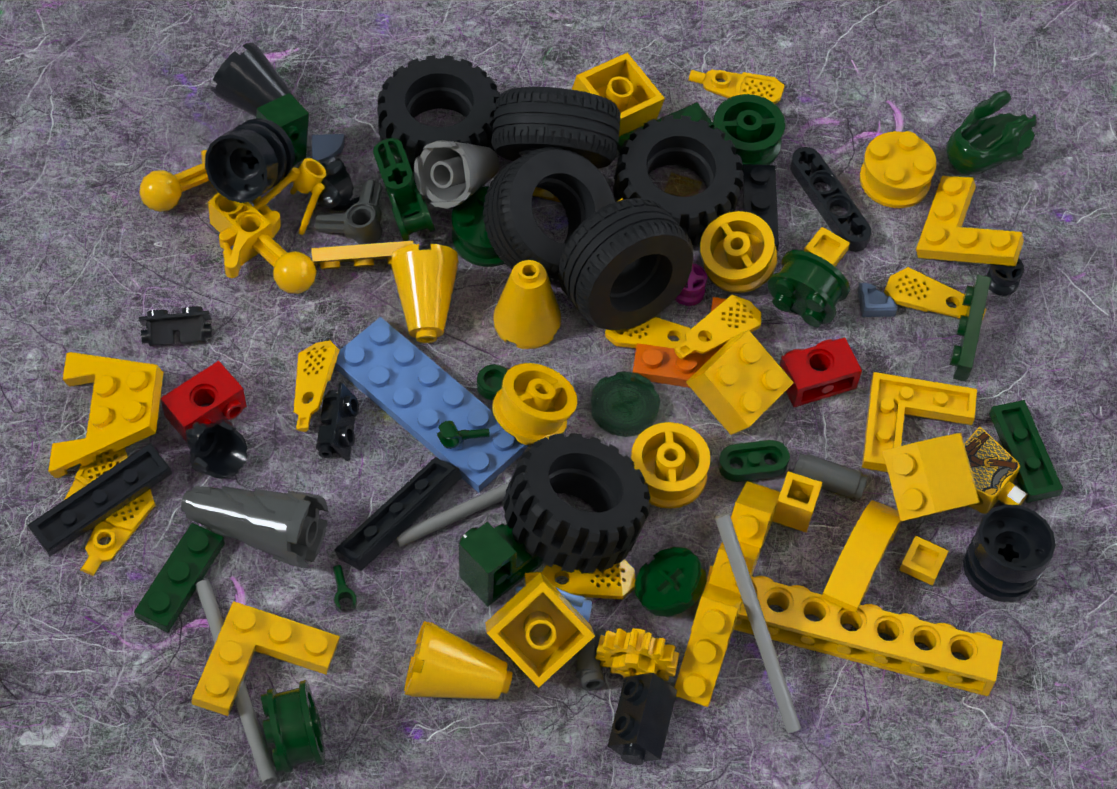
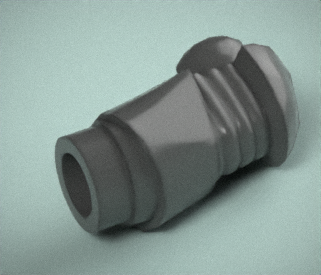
(588, 667)

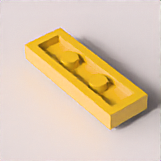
(362, 254)

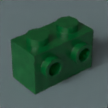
(292, 118)

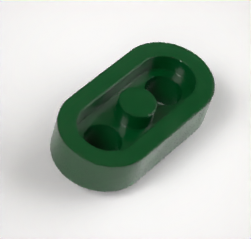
(752, 458)

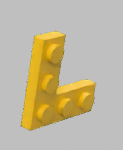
(946, 238)
(897, 395)
(259, 631)

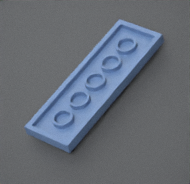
(423, 397)

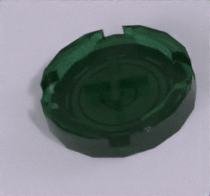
(624, 404)

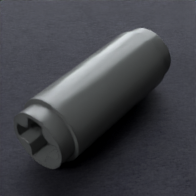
(834, 476)

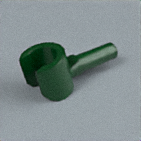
(451, 437)
(342, 589)

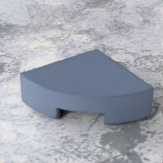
(327, 146)
(874, 302)

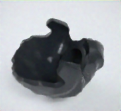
(337, 186)
(216, 449)

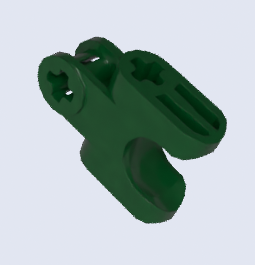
(408, 206)

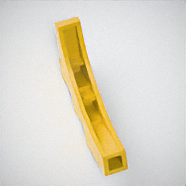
(721, 597)

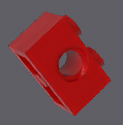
(838, 373)
(212, 386)

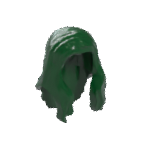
(988, 142)

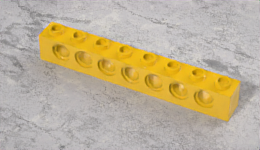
(865, 646)

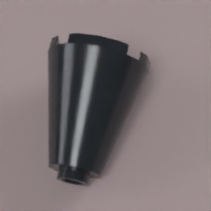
(248, 80)

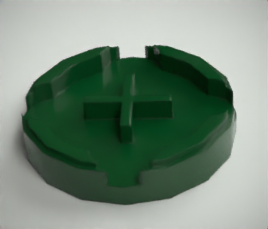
(670, 582)

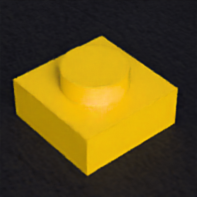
(828, 246)
(923, 560)

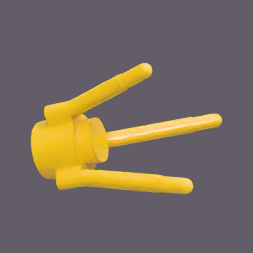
(305, 179)

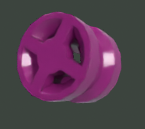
(695, 287)

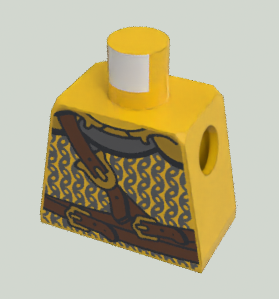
(992, 472)

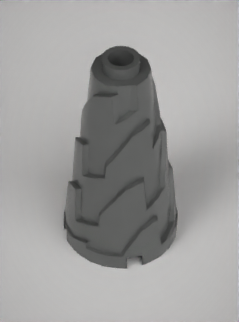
(267, 520)

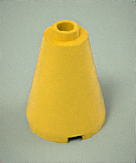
(425, 287)
(527, 307)
(454, 668)

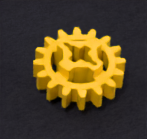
(636, 654)

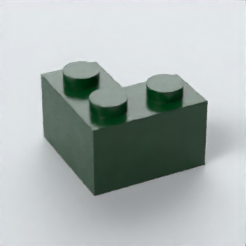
(493, 561)

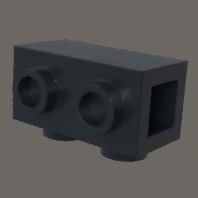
(642, 718)

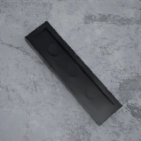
(99, 499)
(398, 513)

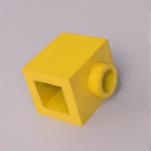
(797, 501)

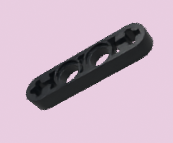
(834, 197)

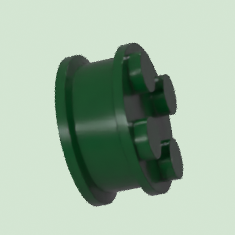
(753, 127)
(470, 234)
(808, 287)
(293, 727)

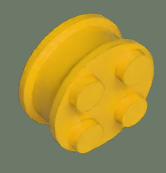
(897, 169)
(738, 252)
(534, 402)
(672, 463)

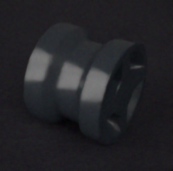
(1009, 282)

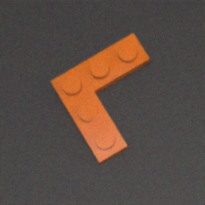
(663, 364)

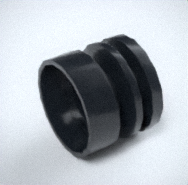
(249, 160)
(1009, 553)

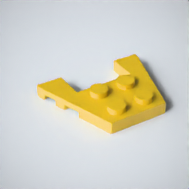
(121, 407)

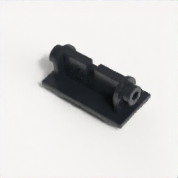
(189, 323)
(340, 410)

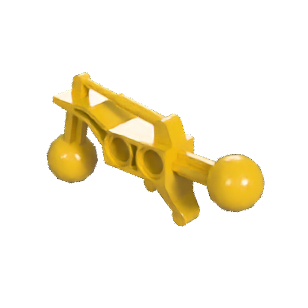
(238, 226)

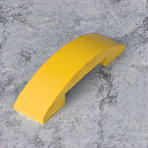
(862, 555)

